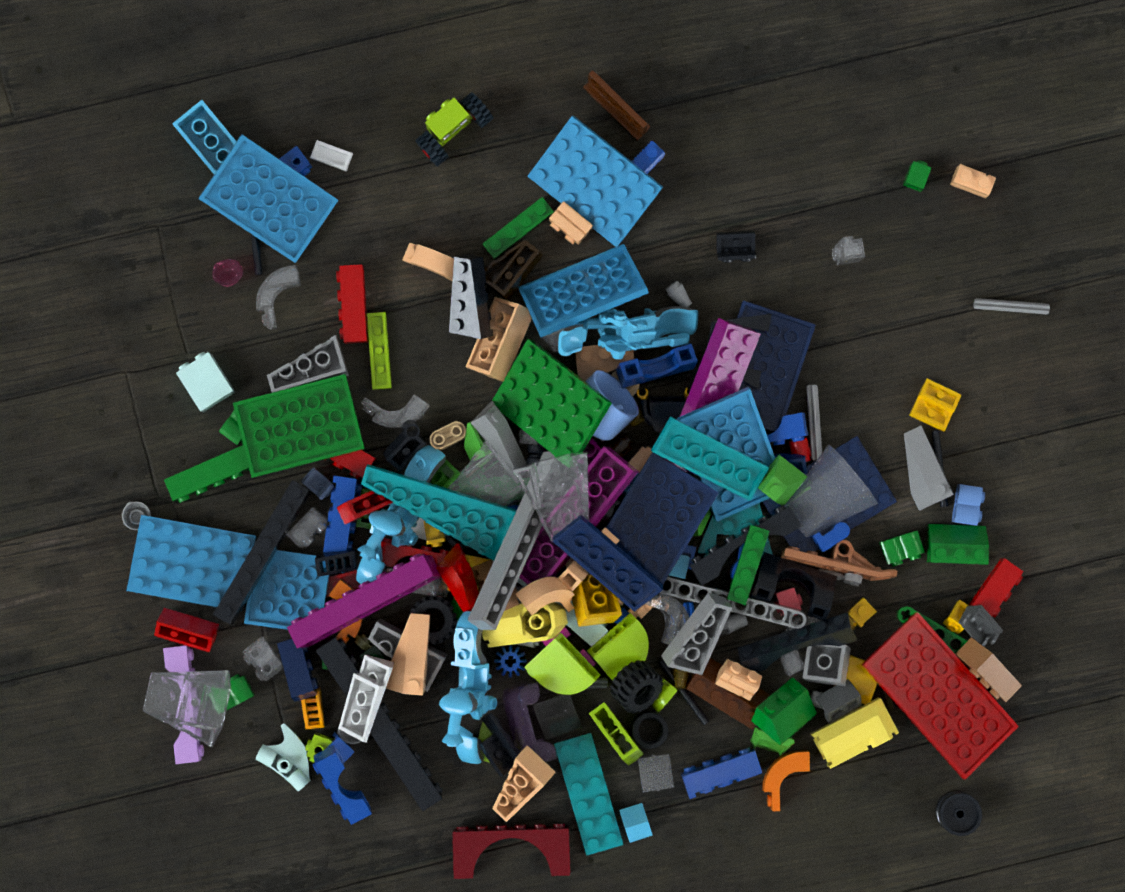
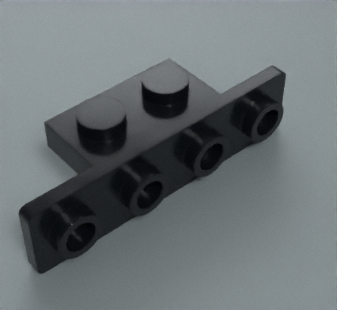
(498, 746)

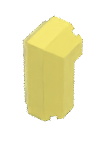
(521, 627)
(855, 732)

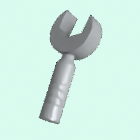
(849, 578)

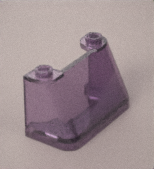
(515, 703)

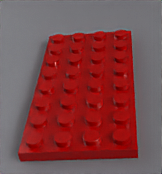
(940, 695)

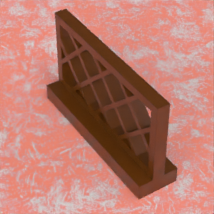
(616, 106)

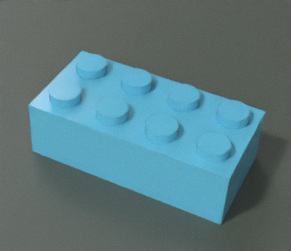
(205, 135)

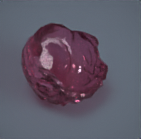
(227, 272)

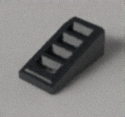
(336, 569)

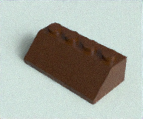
(726, 701)

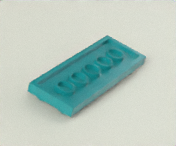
(710, 458)
(588, 794)

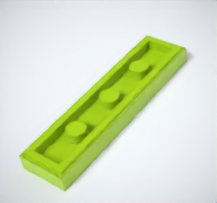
(379, 350)

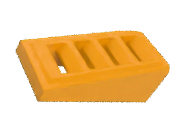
(313, 724)

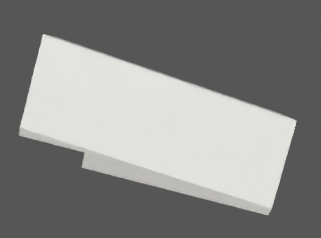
(365, 697)

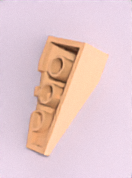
(411, 657)

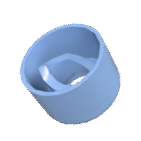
(622, 409)

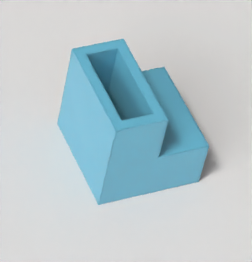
(635, 822)

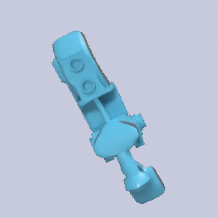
(625, 334)
(396, 520)
(470, 694)

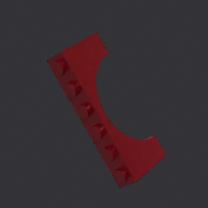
(551, 841)

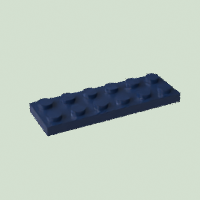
(607, 563)

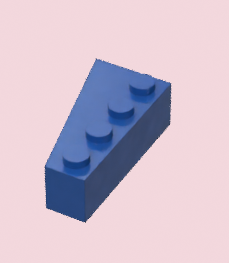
(337, 533)
(721, 772)

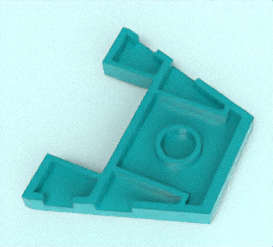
(730, 526)

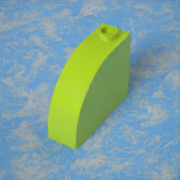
(621, 646)
(562, 668)
(616, 734)

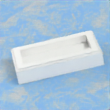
(331, 155)

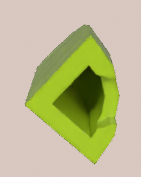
(664, 697)

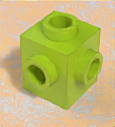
(318, 741)

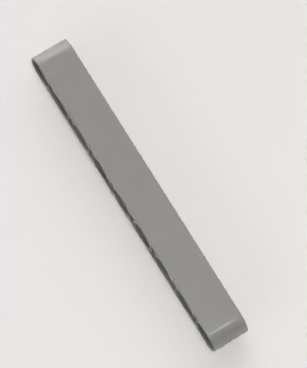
(750, 605)

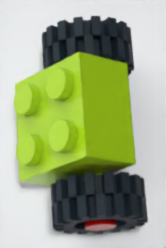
(449, 122)

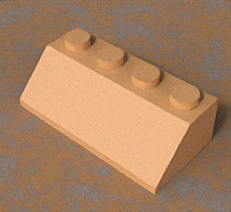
(497, 353)

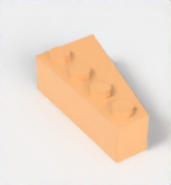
(523, 782)

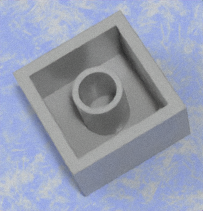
(827, 664)

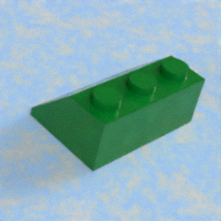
(957, 544)
(785, 711)

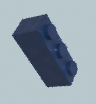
(298, 670)

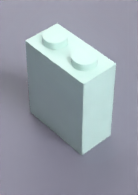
(205, 381)

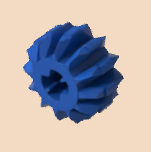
(505, 656)

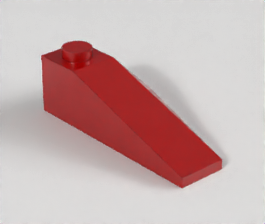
(459, 577)

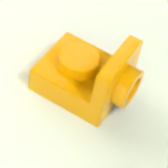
(433, 535)
(861, 612)
(952, 620)

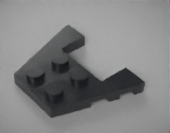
(759, 323)

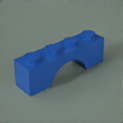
(642, 371)
(791, 427)
(352, 803)

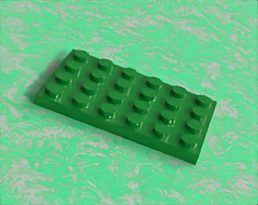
(550, 401)
(298, 426)

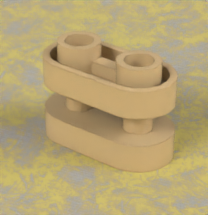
(448, 435)

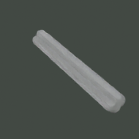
(1011, 306)
(814, 421)

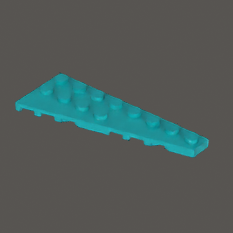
(458, 515)

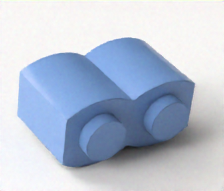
(967, 504)

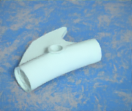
(289, 751)

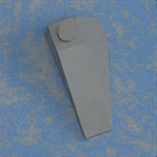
(494, 427)
(925, 473)

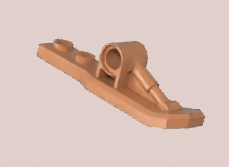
(843, 563)

